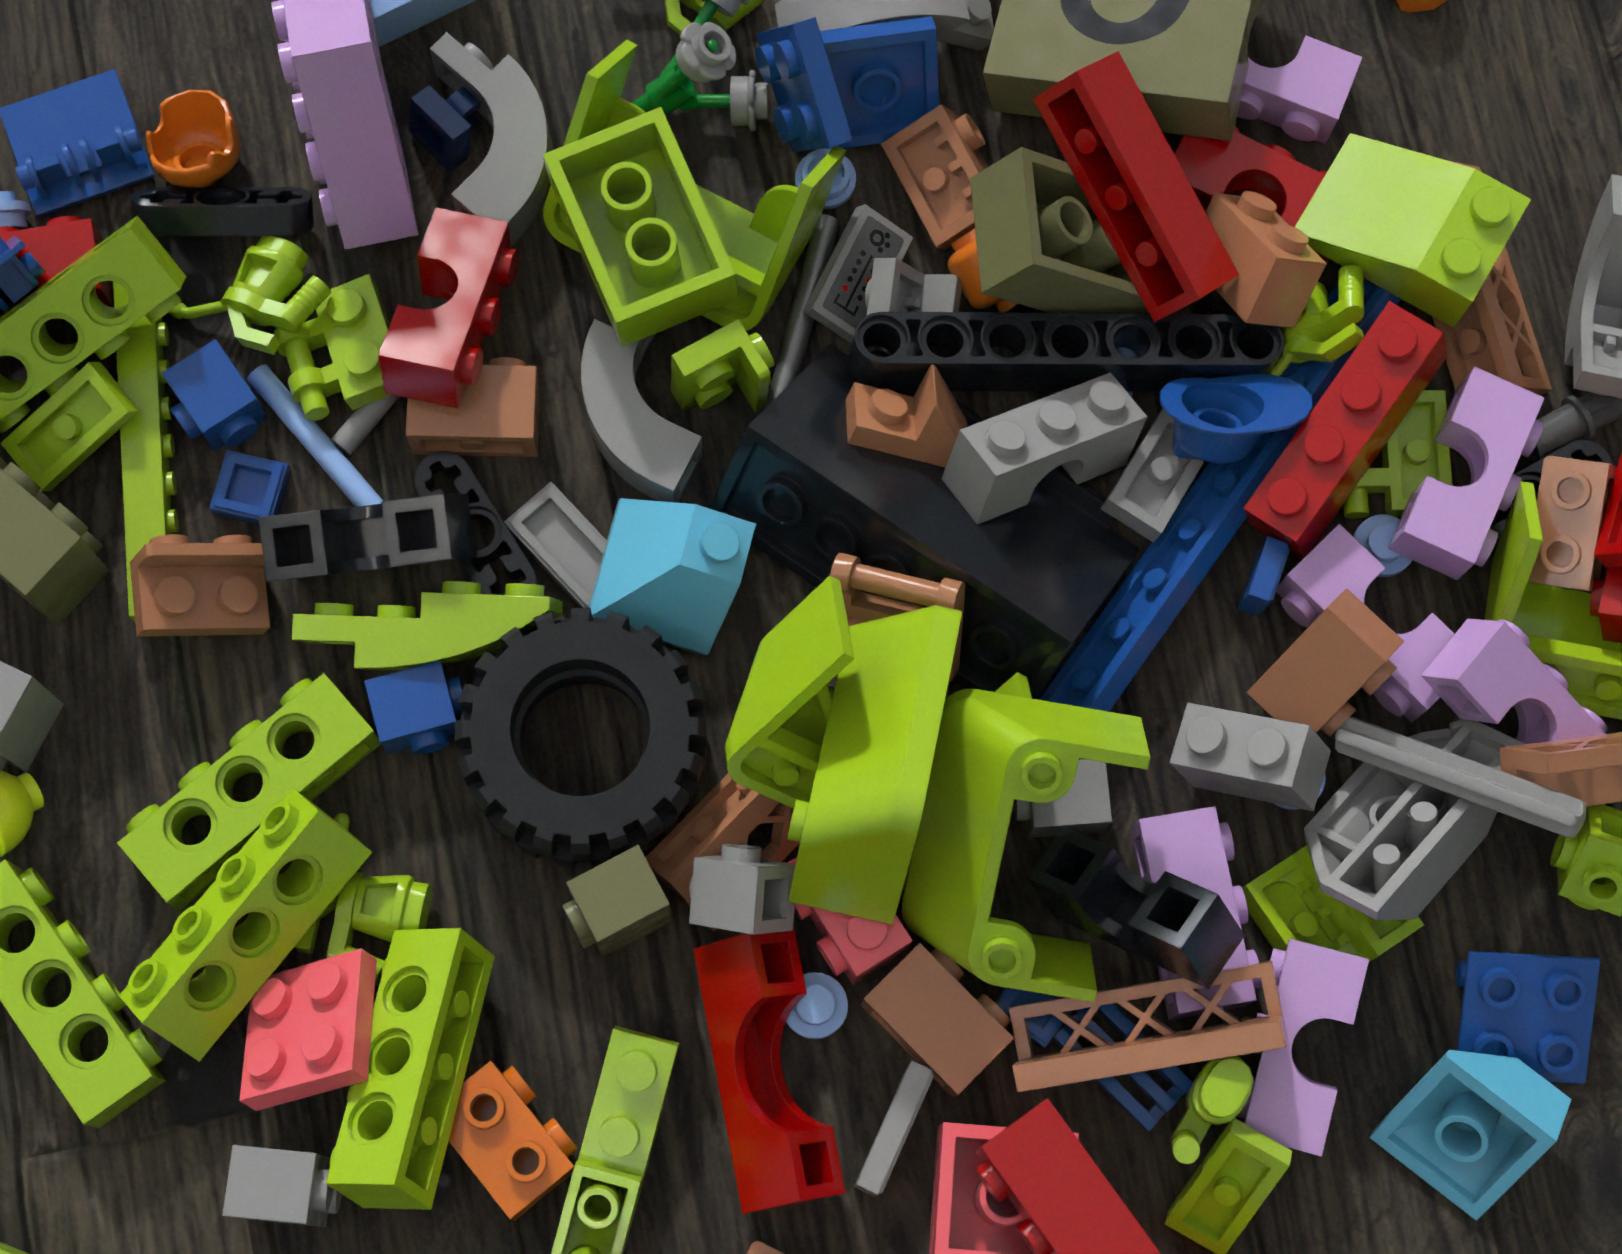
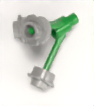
(703, 57)

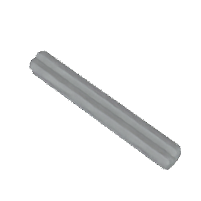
(1461, 777)

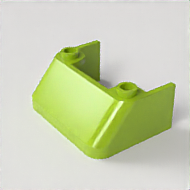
(758, 244)
(1552, 616)
(788, 700)
(984, 758)
(874, 765)

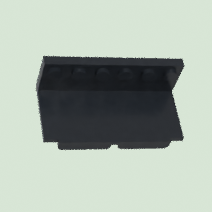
(1026, 573)

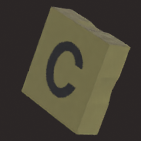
(1179, 52)

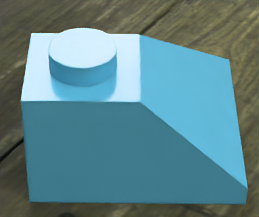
(672, 570)
(1474, 1126)

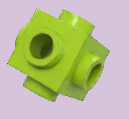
(1592, 861)

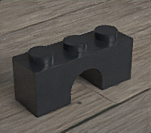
(367, 537)
(1166, 923)

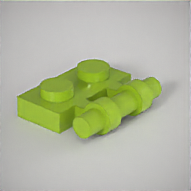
(354, 329)
(1406, 459)

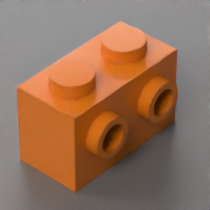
(506, 1142)

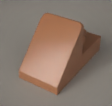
(904, 425)

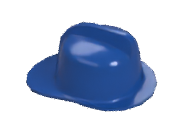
(1228, 415)

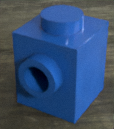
(213, 398)
(415, 708)

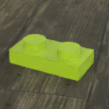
(70, 426)
(1228, 1187)

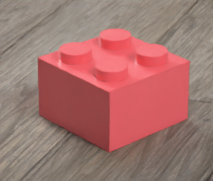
(963, 1210)

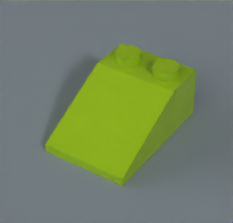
(1412, 223)

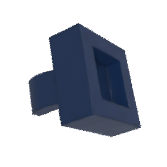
(444, 124)

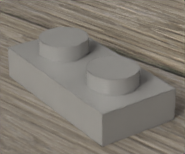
(1152, 482)

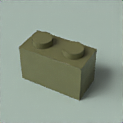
(617, 903)

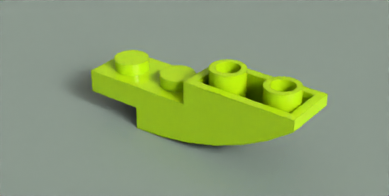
(450, 627)
(616, 1144)

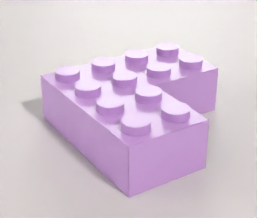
(349, 113)

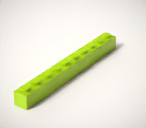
(145, 437)

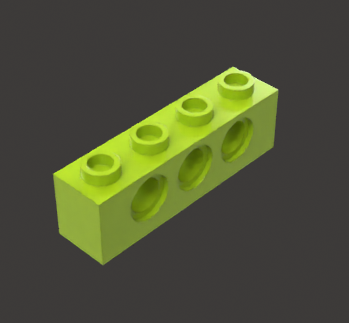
(125, 257)
(155, 833)
(243, 957)
(418, 1060)
(127, 1068)

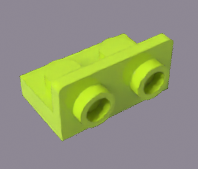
(711, 365)

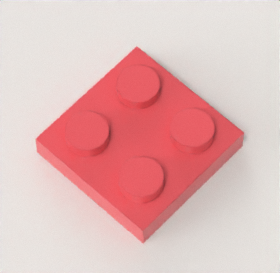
(309, 1030)

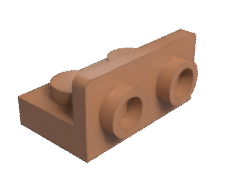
(935, 167)
(1571, 514)
(199, 587)

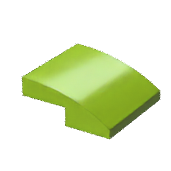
(1290, 905)

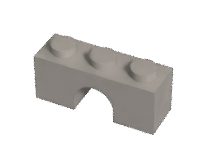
(1006, 456)

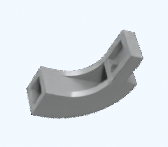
(957, 21)
(513, 175)
(1595, 309)
(632, 437)

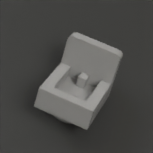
(904, 289)

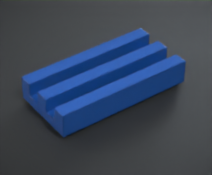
(1173, 1075)

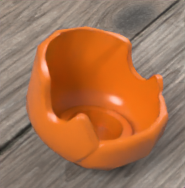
(194, 139)

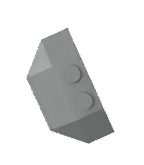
(1395, 841)

